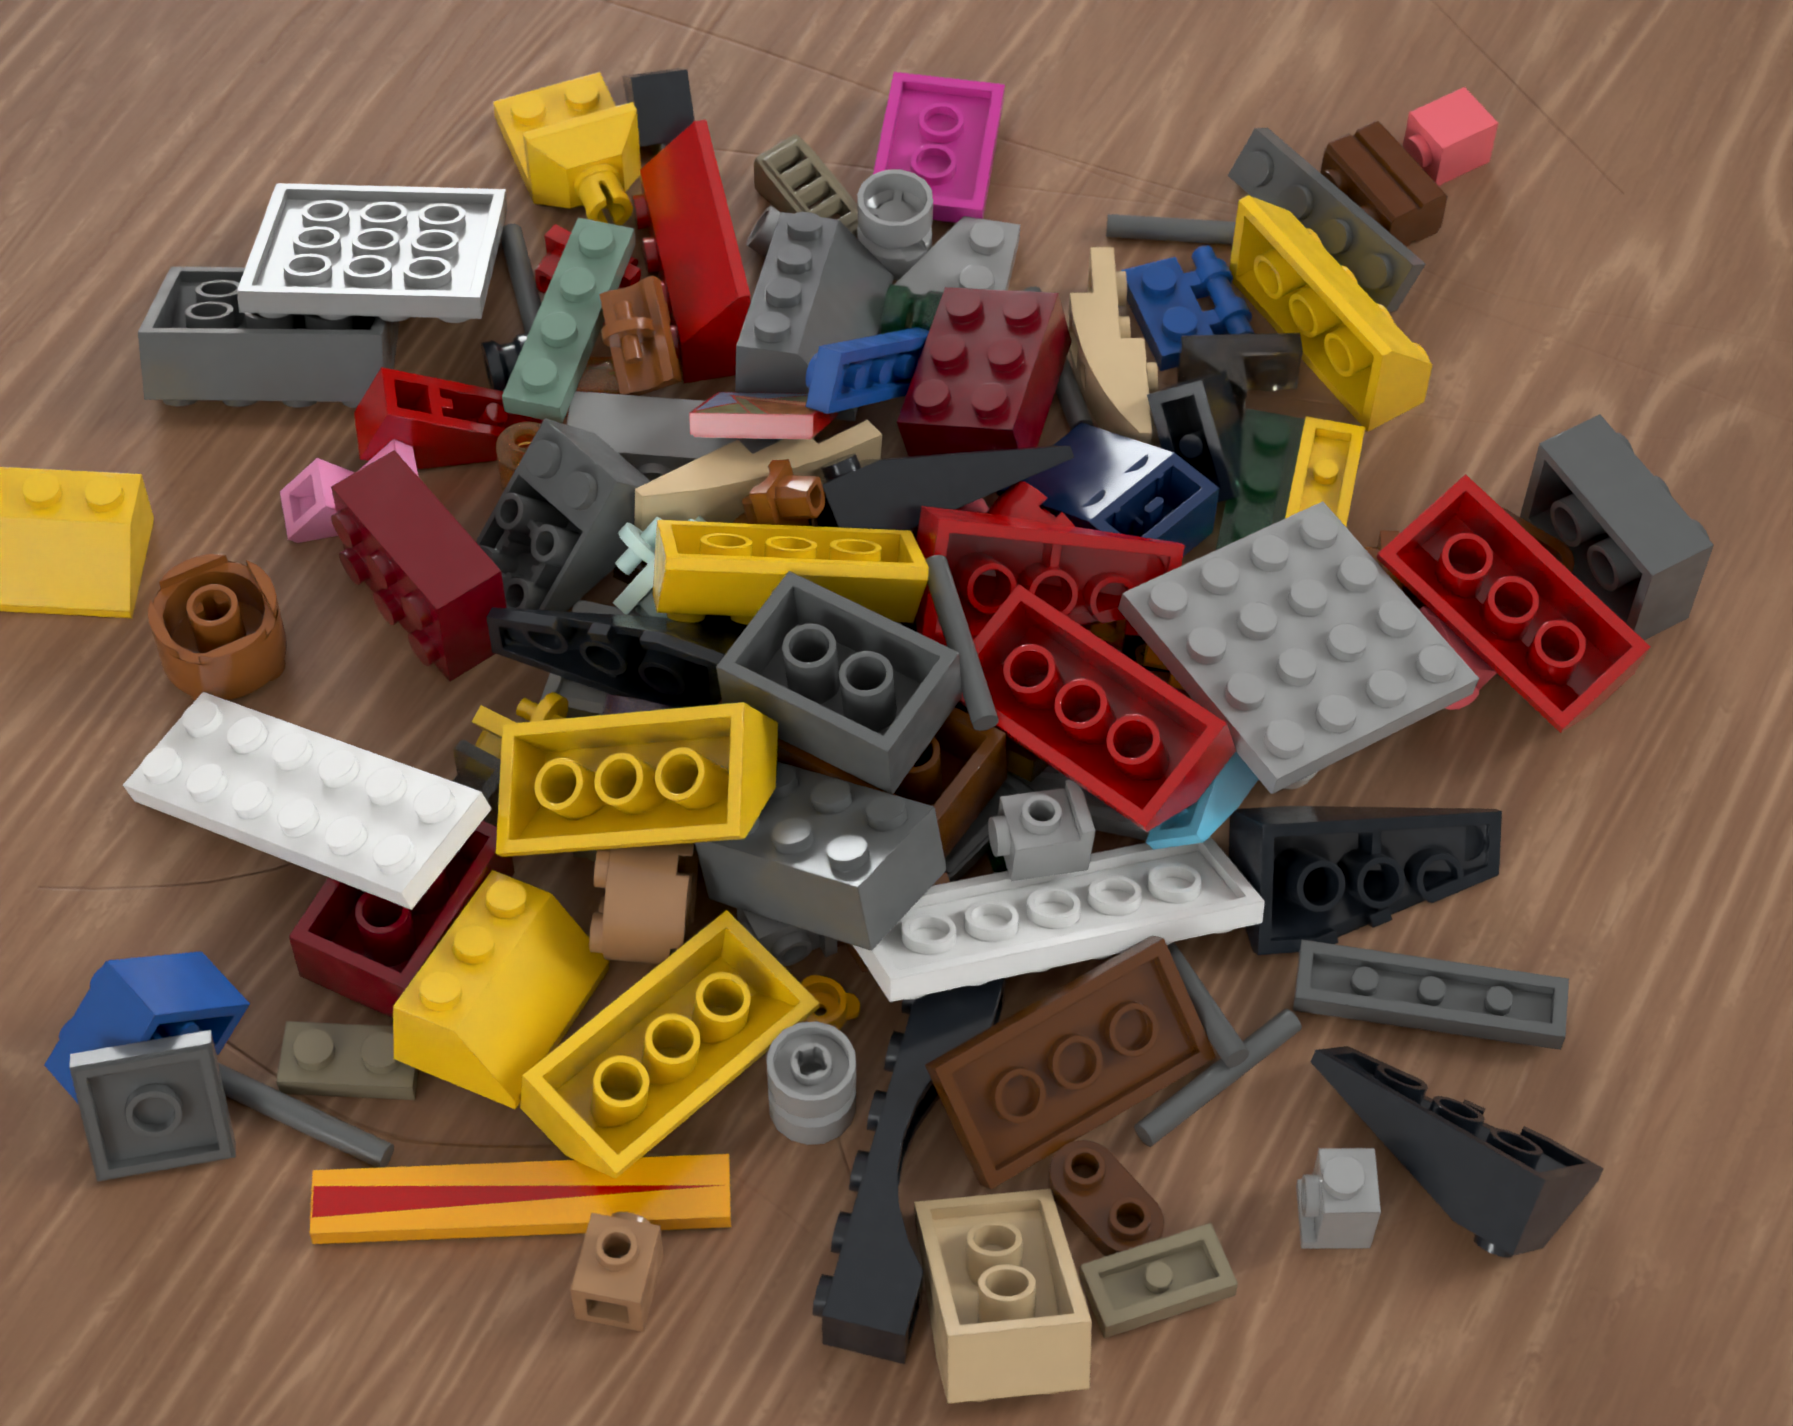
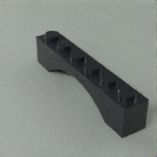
(877, 1279)

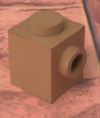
(617, 1270)

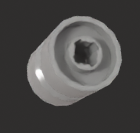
(895, 219)
(811, 1082)

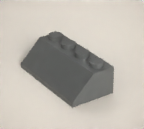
(810, 293)

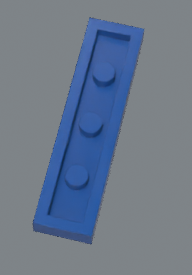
(863, 370)

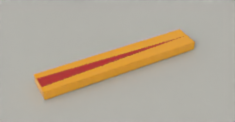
(514, 1198)

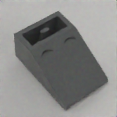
(561, 518)

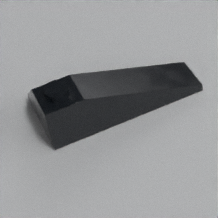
(892, 490)
(618, 653)
(1355, 865)
(1486, 1178)

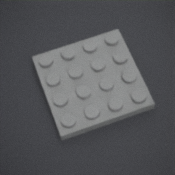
(374, 252)
(1298, 645)

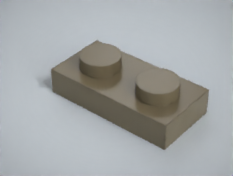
(343, 1062)
(1157, 1280)

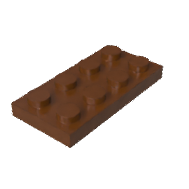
(1070, 1061)

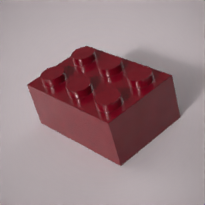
(985, 372)
(417, 564)
(377, 947)

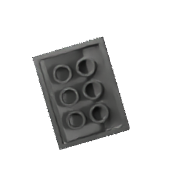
(204, 349)

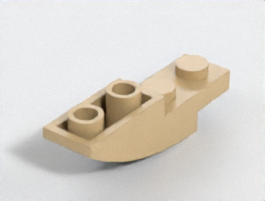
(1105, 358)

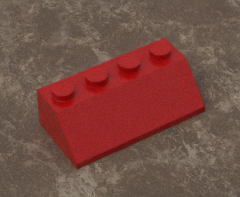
(694, 253)
(1515, 604)
(1098, 713)

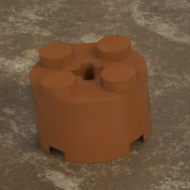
(218, 627)

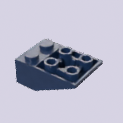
(1128, 489)

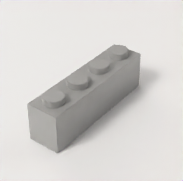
(648, 430)

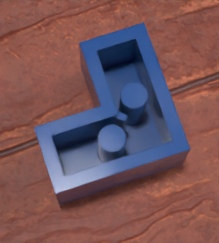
(145, 1002)

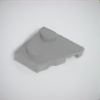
(970, 255)

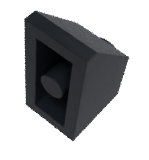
(661, 105)
(1203, 428)

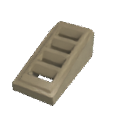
(790, 166)

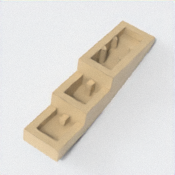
(723, 477)

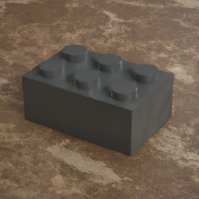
(1620, 524)
(842, 681)
(829, 858)

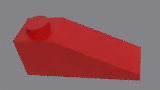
(436, 416)

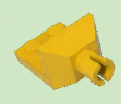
(574, 146)

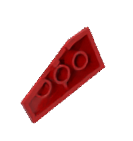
(1076, 573)

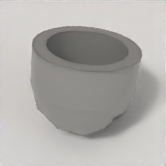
(763, 231)

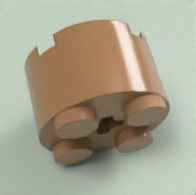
(645, 901)

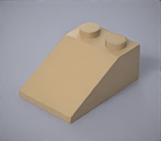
(1003, 1296)

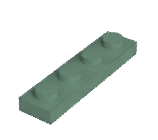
(568, 321)

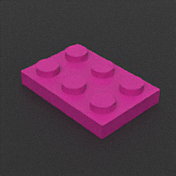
(945, 136)

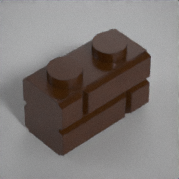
(1385, 183)

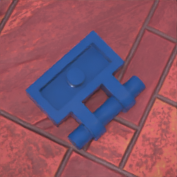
(1168, 307)

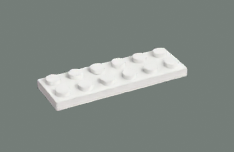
(308, 799)
(1008, 928)

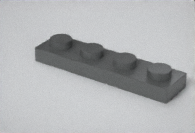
(1350, 235)
(1431, 994)

